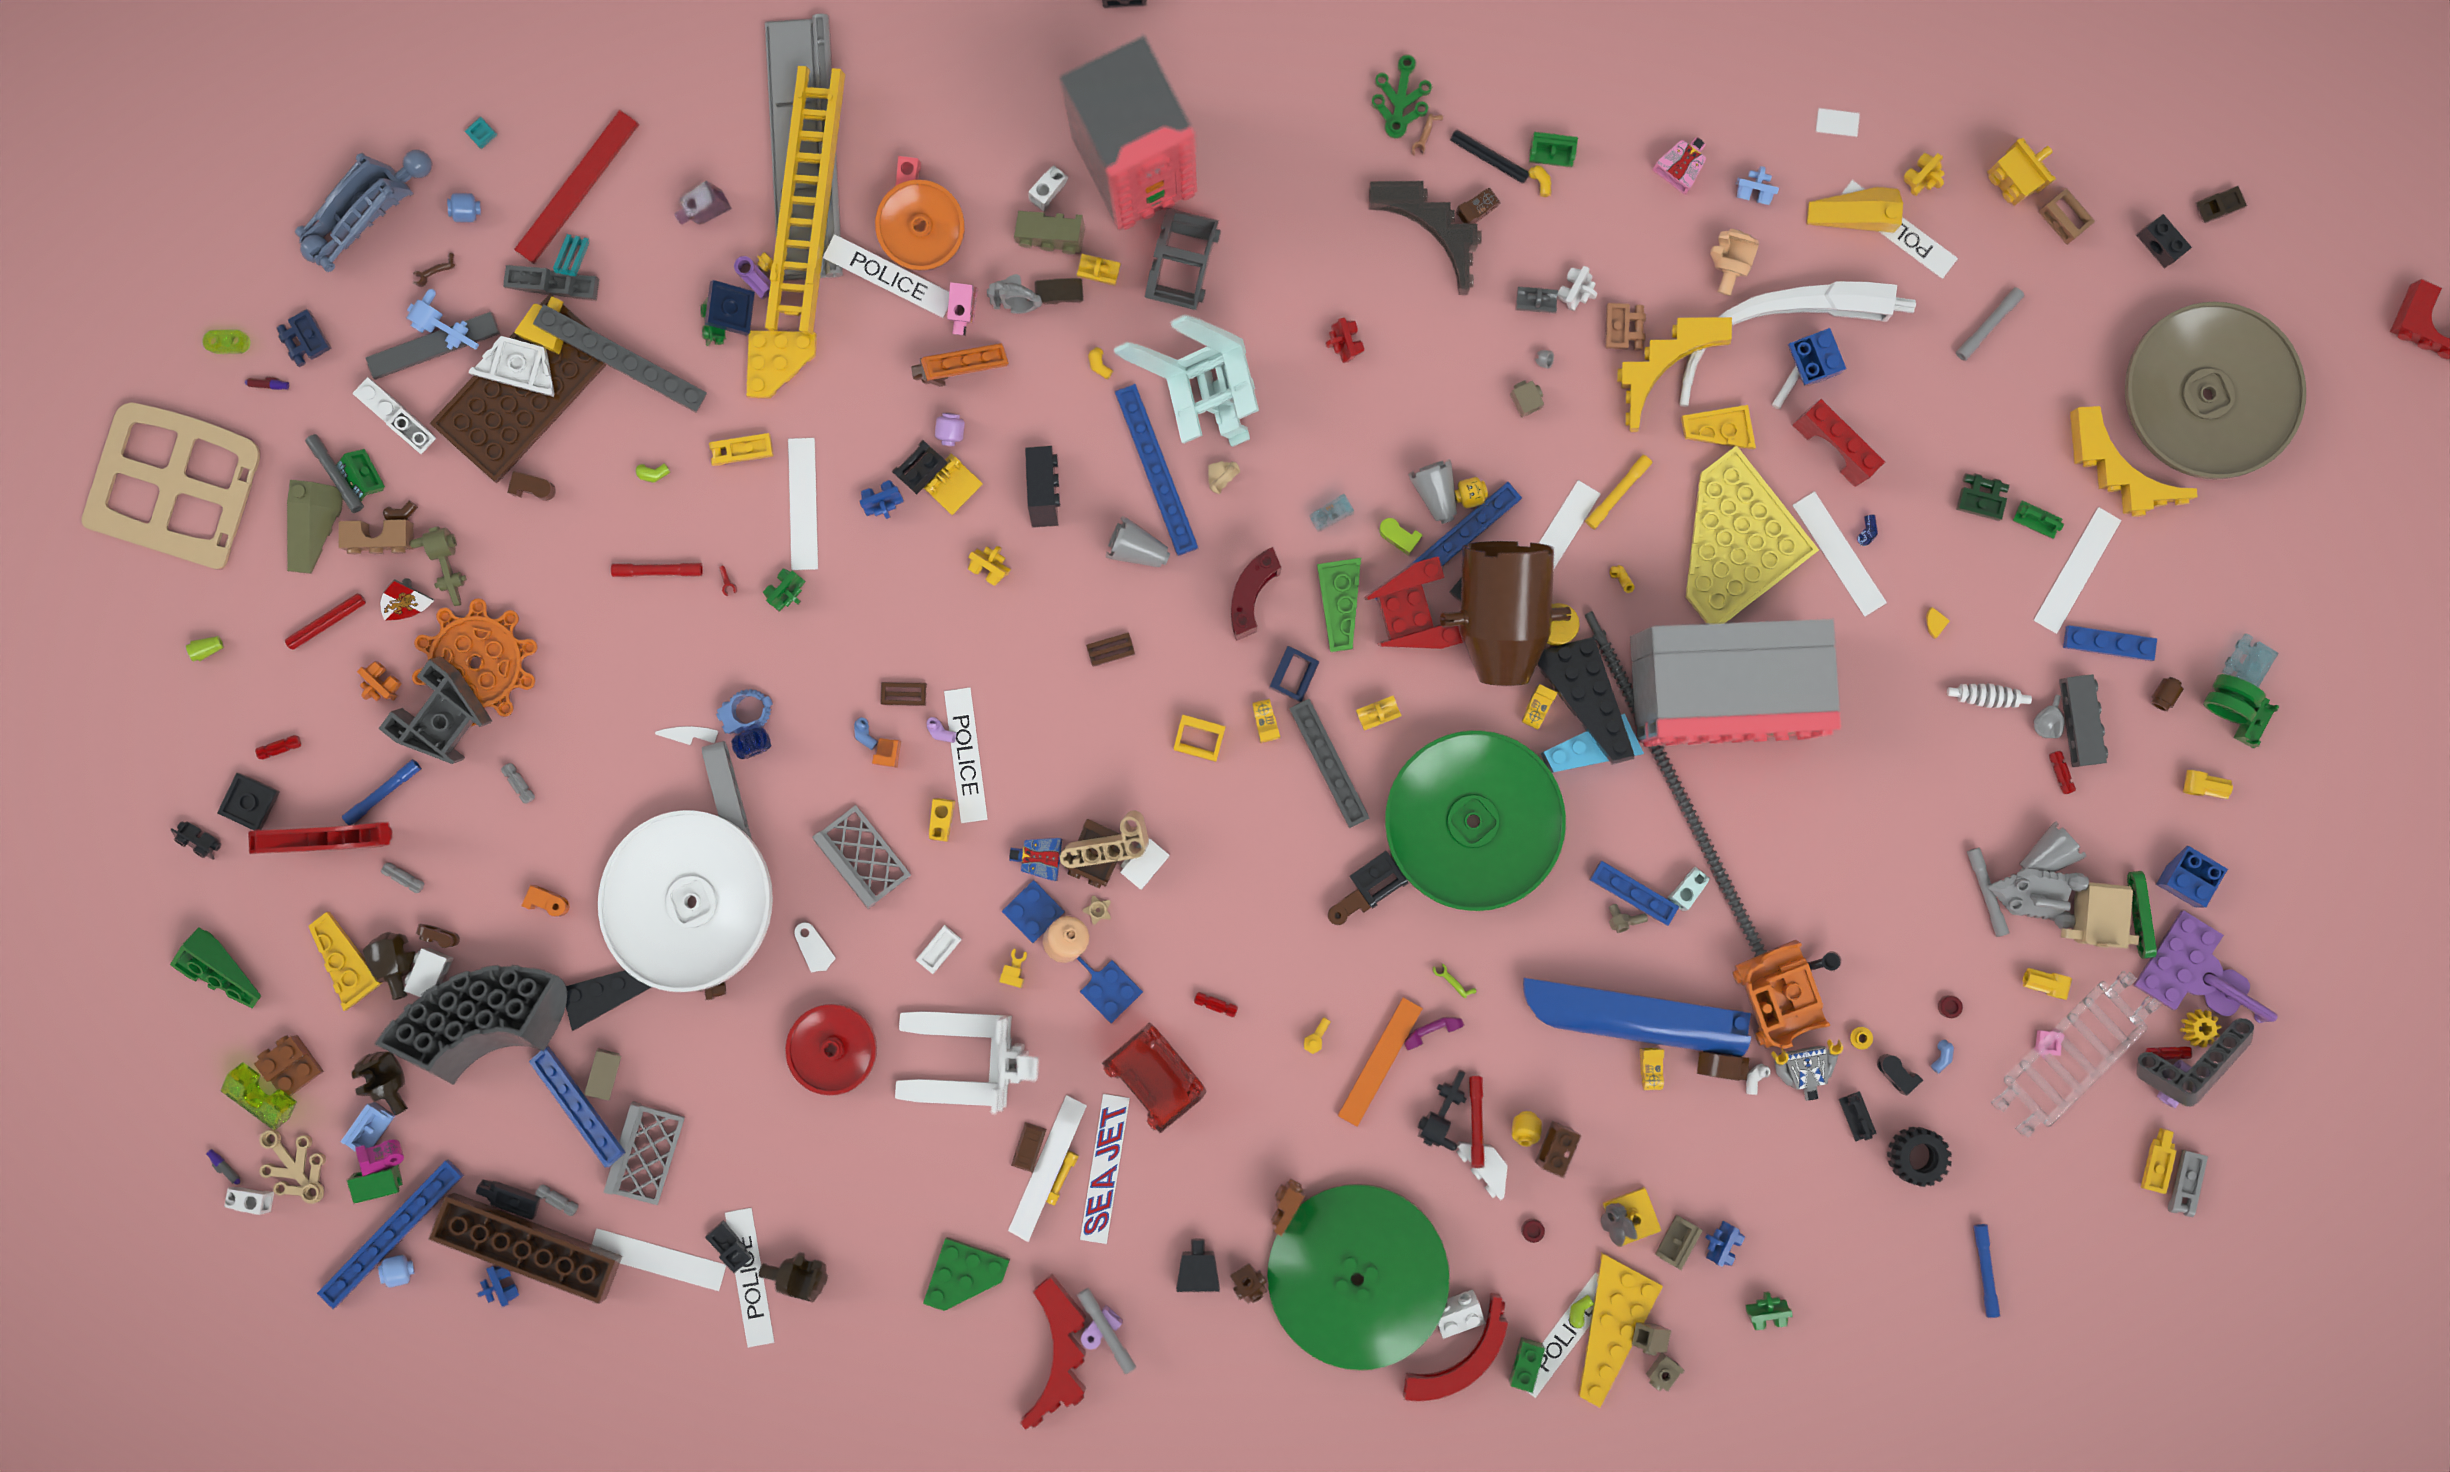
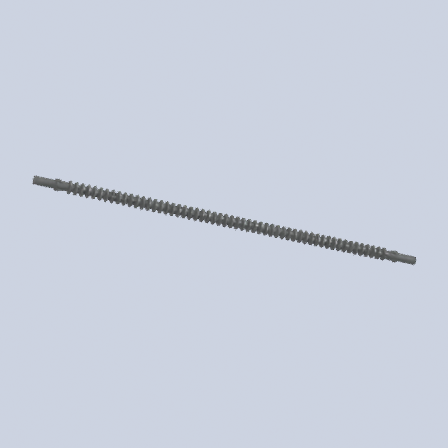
(1600, 637)

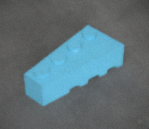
(1583, 751)

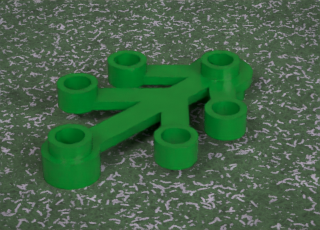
(1400, 99)

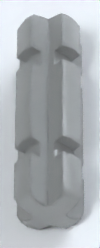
(517, 783)
(402, 877)
(557, 1200)

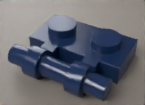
(309, 334)

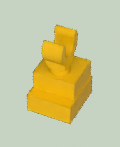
(1012, 973)

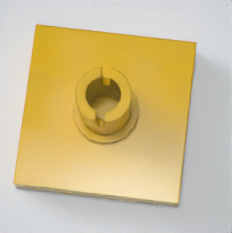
(1639, 1211)

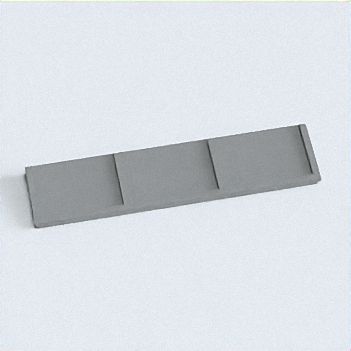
(787, 47)

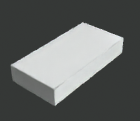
(938, 949)

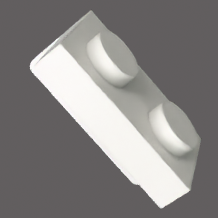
(1460, 1314)

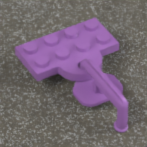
(2182, 968)

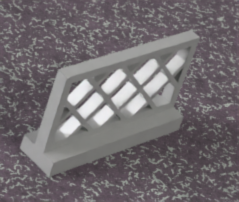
(846, 869)
(627, 1140)

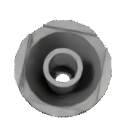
(1436, 489)
(1136, 545)
(2053, 851)

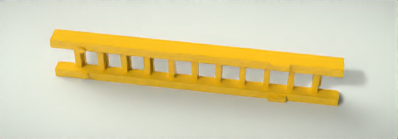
(821, 202)

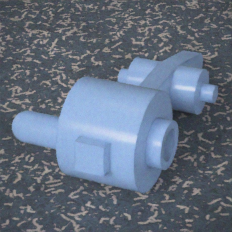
(427, 318)

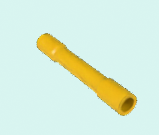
(1634, 473)

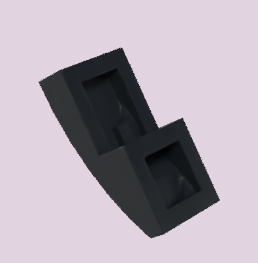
(729, 1246)

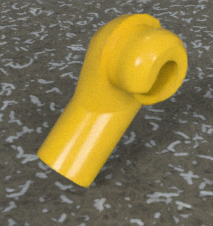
(1097, 365)

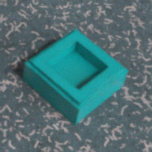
(480, 133)

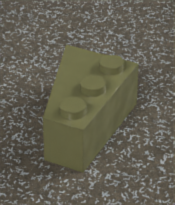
(1049, 232)

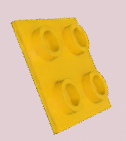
(953, 485)

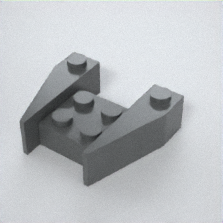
(443, 716)

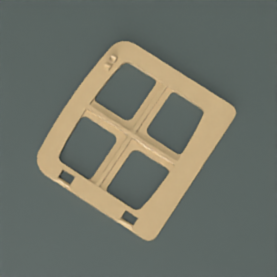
(171, 482)

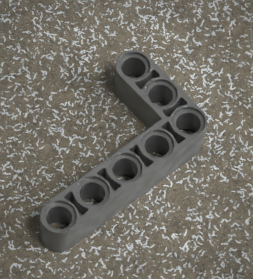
(2236, 1036)

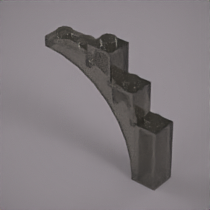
(1408, 200)

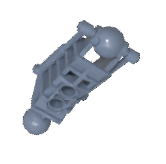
(356, 202)

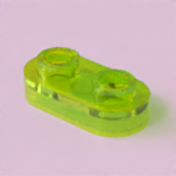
(224, 341)

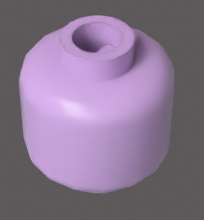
(949, 428)

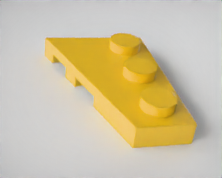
(1721, 426)

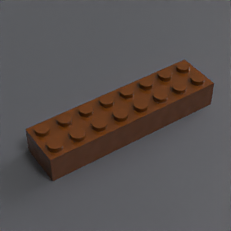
(525, 1247)

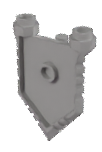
(2040, 894)

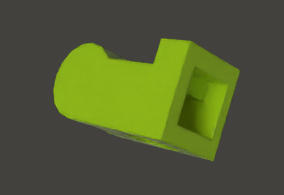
(1398, 536)

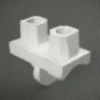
(1581, 289)

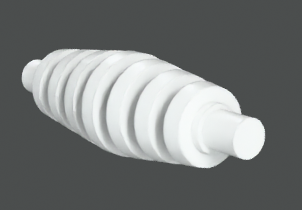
(1989, 695)

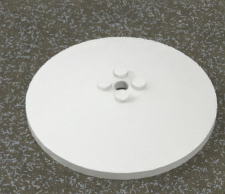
(647, 897)

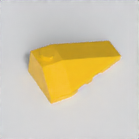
(1863, 210)

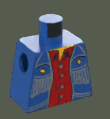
(1039, 857)

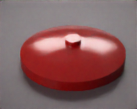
(831, 1049)

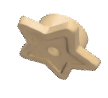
(1096, 916)

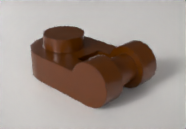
(443, 937)

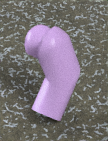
(938, 732)

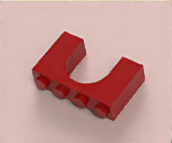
(2415, 319)
(1825, 423)

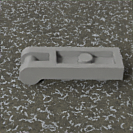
(2188, 1183)

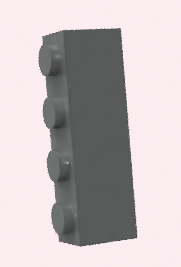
(2083, 720)

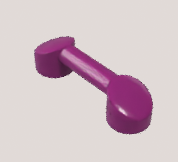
(1414, 1039)

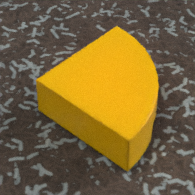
(1935, 622)

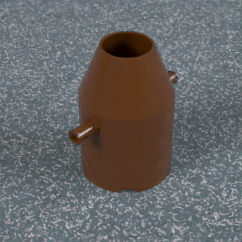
(1506, 608)

